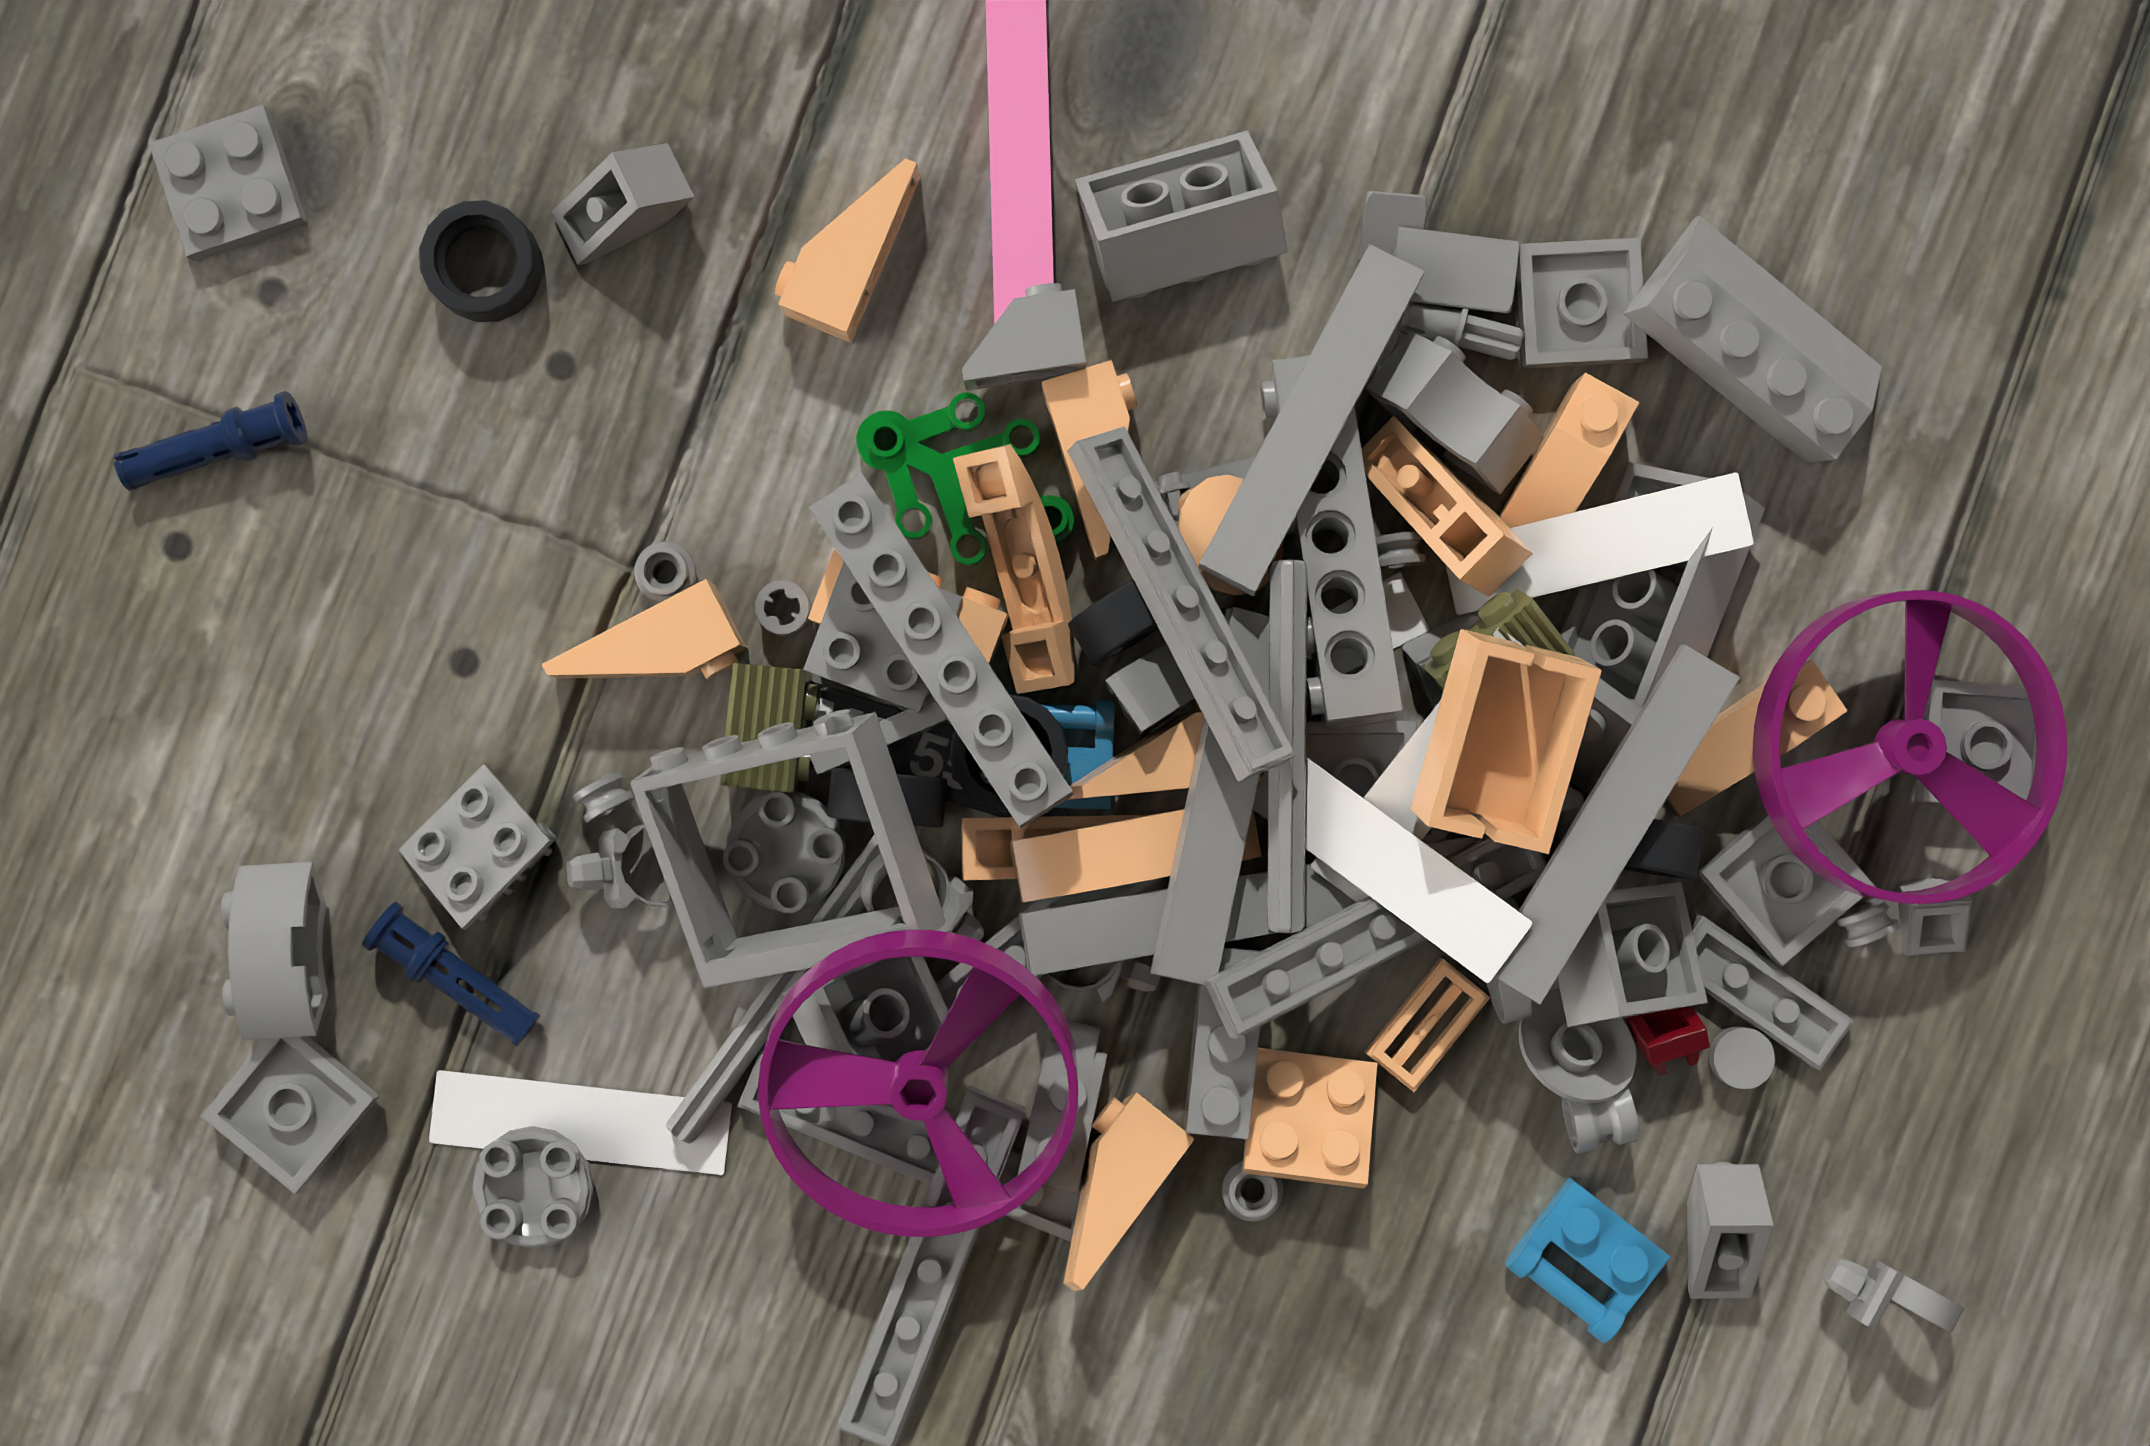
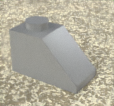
(622, 201)
(1030, 341)
(1150, 690)
(1726, 1230)

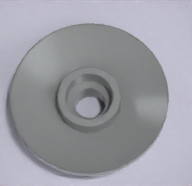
(1602, 1053)

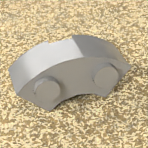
(1482, 429)
(275, 951)

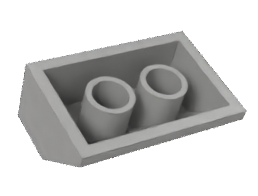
(1182, 216)

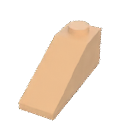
(845, 259)
(1082, 407)
(1570, 453)
(1442, 508)
(672, 639)
(1728, 745)
(1151, 765)
(1121, 1174)

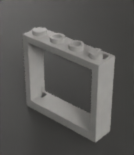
(690, 877)

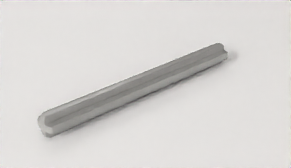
(1287, 780)
(754, 1027)

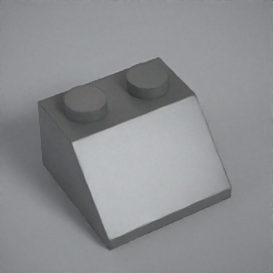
(1633, 958)
(875, 1010)

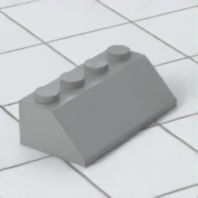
(1757, 344)
(1642, 618)

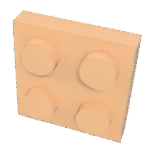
(1311, 1118)

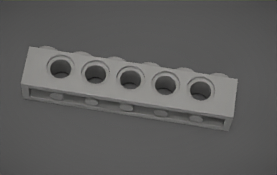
(941, 651)
(1373, 692)

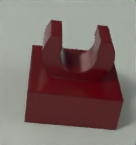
(1669, 1036)

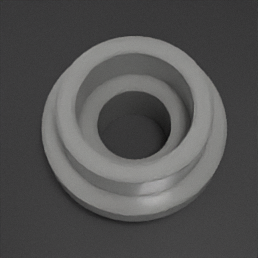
(649, 561)
(1253, 1209)

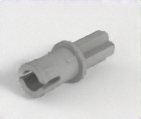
(1462, 329)

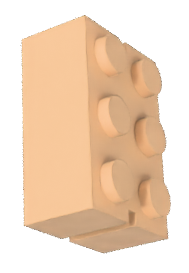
(1505, 741)

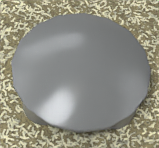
(785, 851)
(532, 1187)

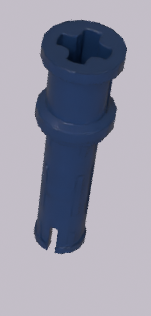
(236, 435)
(514, 1019)

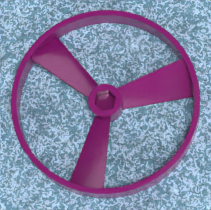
(1913, 746)
(915, 1085)

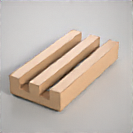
(1410, 1007)

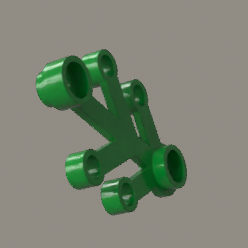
(942, 468)

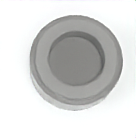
(1741, 1057)

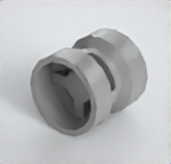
(1592, 1122)

